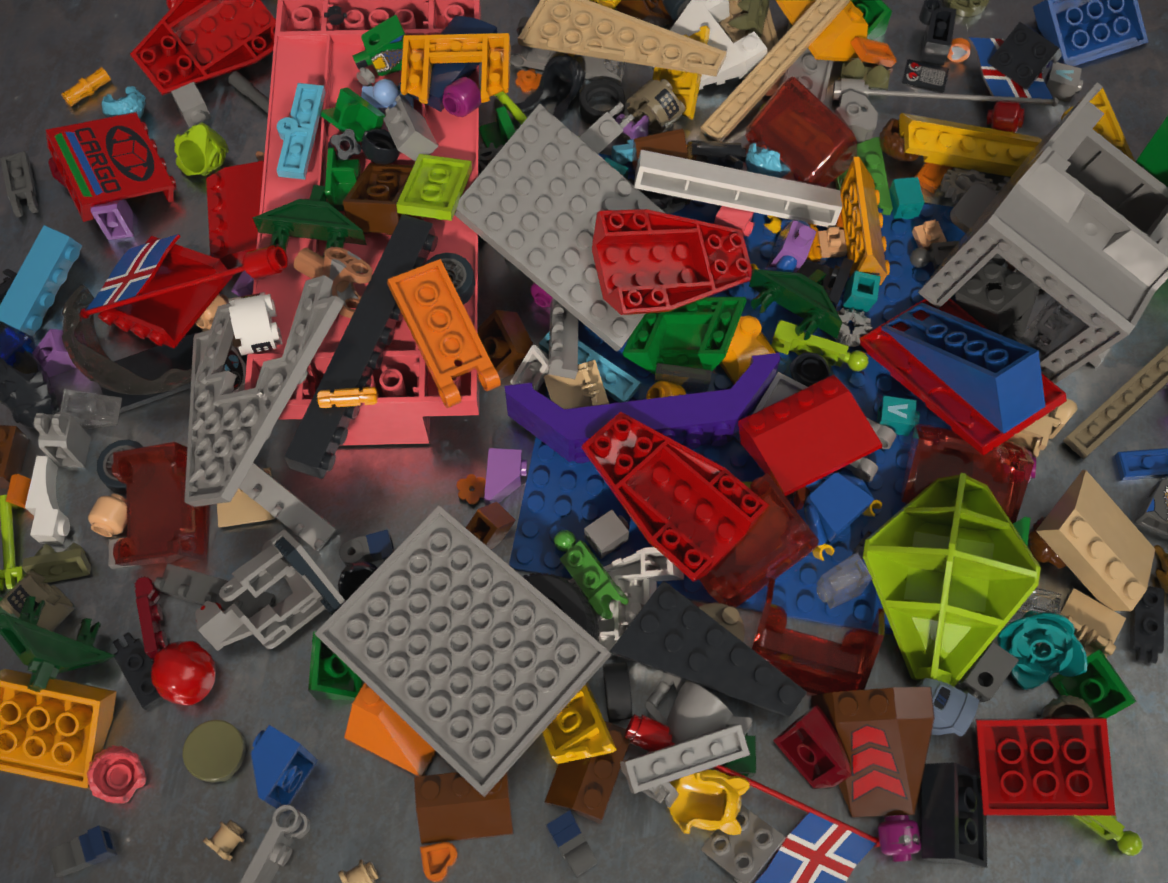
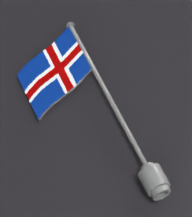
(998, 84)

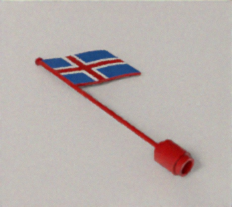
(142, 262)
(813, 851)

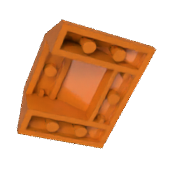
(386, 734)

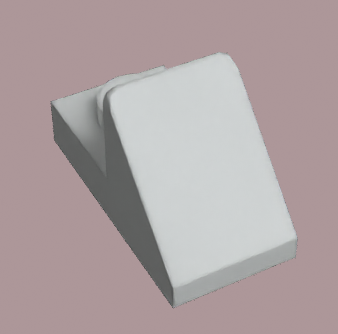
(532, 369)

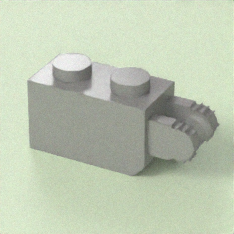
(409, 129)
(605, 129)
(62, 439)

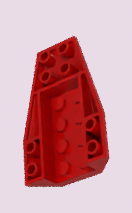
(205, 41)
(664, 260)
(673, 494)

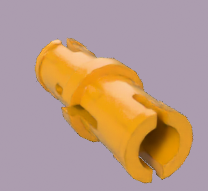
(86, 86)

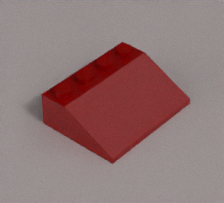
(232, 204)
(808, 435)
(1045, 766)

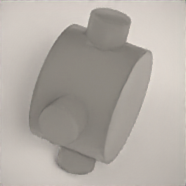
(365, 77)

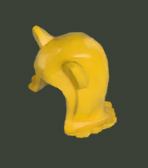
(708, 801)

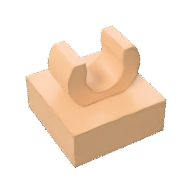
(928, 233)
(832, 243)

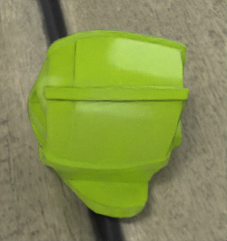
(200, 150)

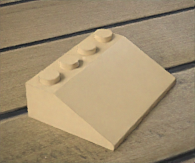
(1099, 544)

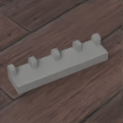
(562, 342)
(287, 507)
(685, 758)

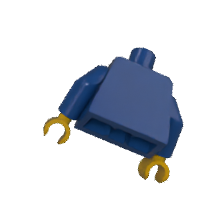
(835, 506)

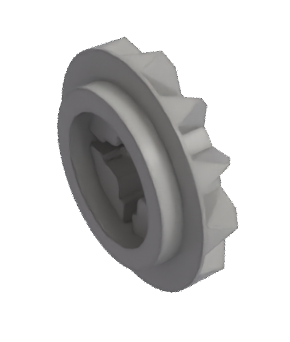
(862, 324)

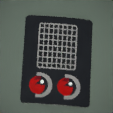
(925, 75)

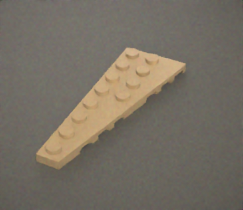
(604, 33)

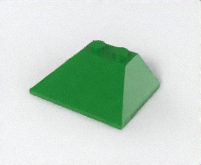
(686, 336)

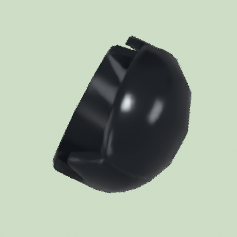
(379, 147)
(354, 576)

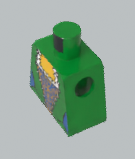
(382, 47)

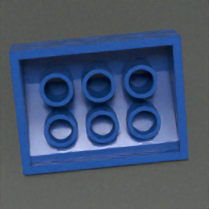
(1090, 27)

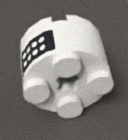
(253, 323)

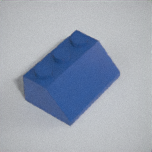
(279, 766)

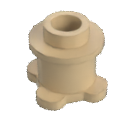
(225, 839)
(360, 874)

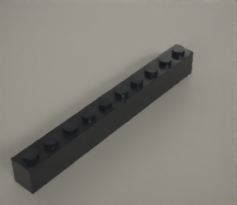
(359, 350)

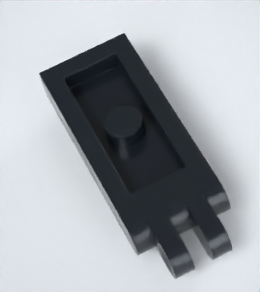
(1148, 625)
(137, 670)

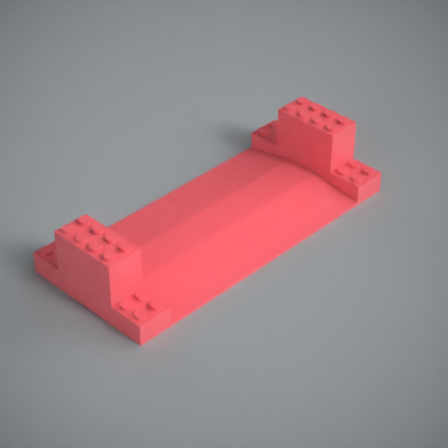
(321, 53)

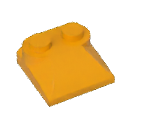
(746, 342)

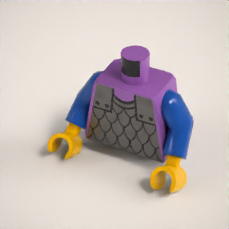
(791, 246)

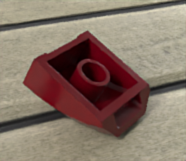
(815, 749)

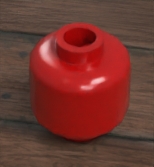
(1006, 116)

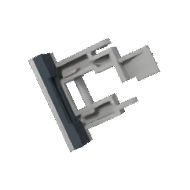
(271, 626)

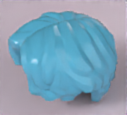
(131, 103)
(765, 162)

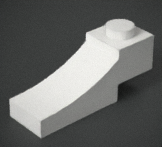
(49, 522)

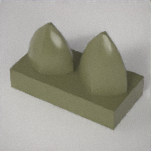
(754, 19)
(875, 77)
(58, 565)

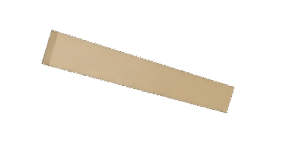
(771, 68)

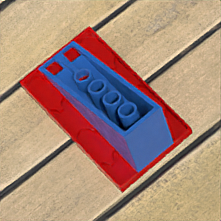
(965, 372)

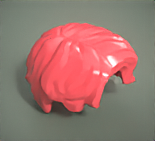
(115, 774)

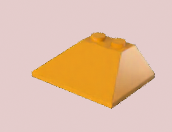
(836, 38)

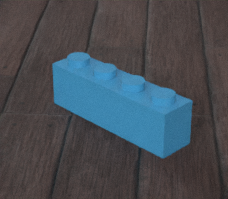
(39, 280)

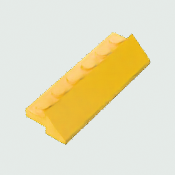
(965, 144)

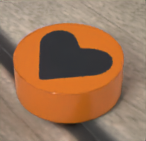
(959, 50)

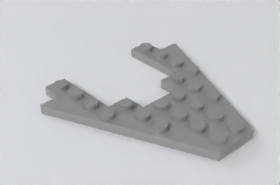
(230, 426)

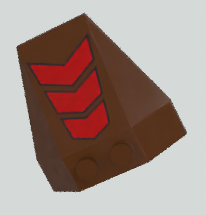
(885, 743)

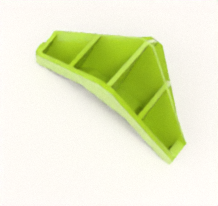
(949, 576)

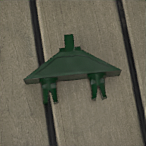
(311, 220)
(799, 295)
(47, 651)

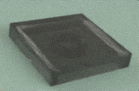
(691, 379)

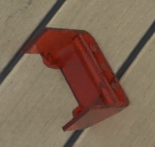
(814, 662)

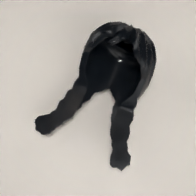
(560, 78)

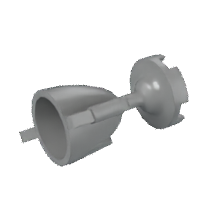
(691, 716)

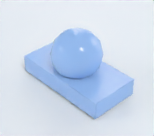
(383, 95)

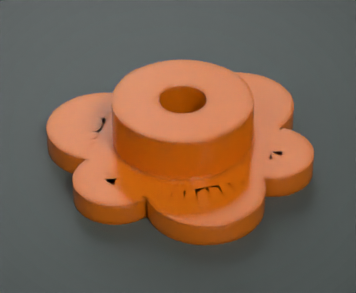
(528, 80)
(471, 482)

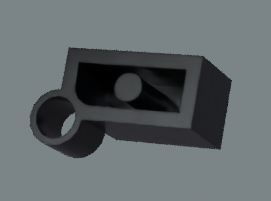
(938, 32)

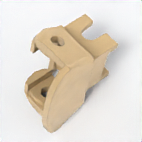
(1037, 434)

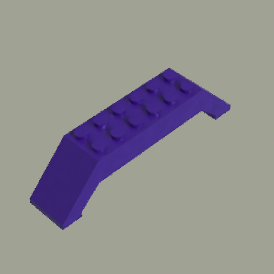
(686, 418)

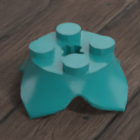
(1058, 654)

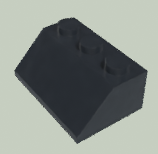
(953, 816)

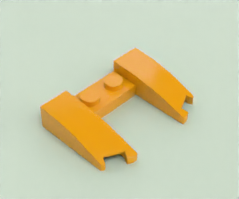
(423, 50)

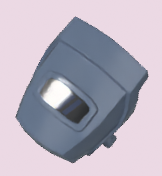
(952, 707)

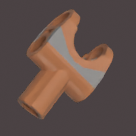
(340, 267)

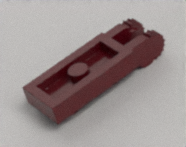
(149, 616)

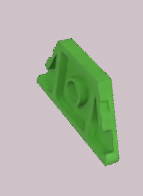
(872, 157)

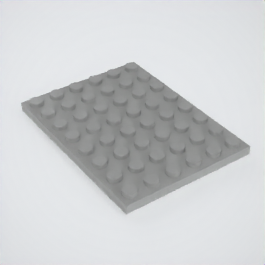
(541, 213)
(463, 648)

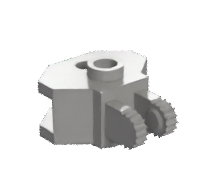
(855, 118)

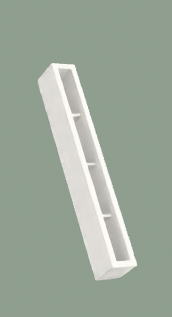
(737, 189)

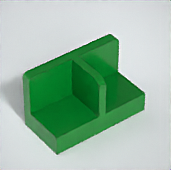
(354, 114)
(340, 178)

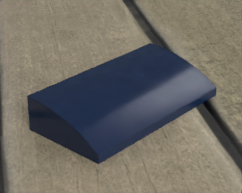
(446, 73)

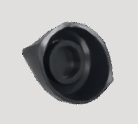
(810, 369)

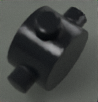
(335, 15)

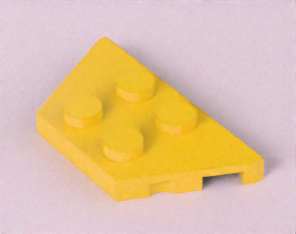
(685, 84)
(1108, 124)
(578, 730)

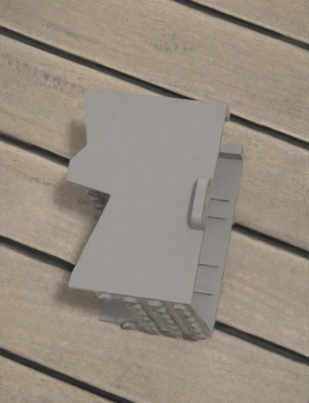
(1078, 227)

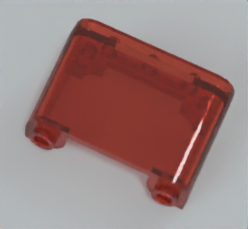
(804, 134)
(943, 453)
(158, 519)
(765, 552)

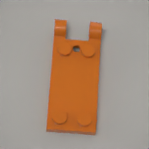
(442, 329)

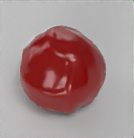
(183, 672)

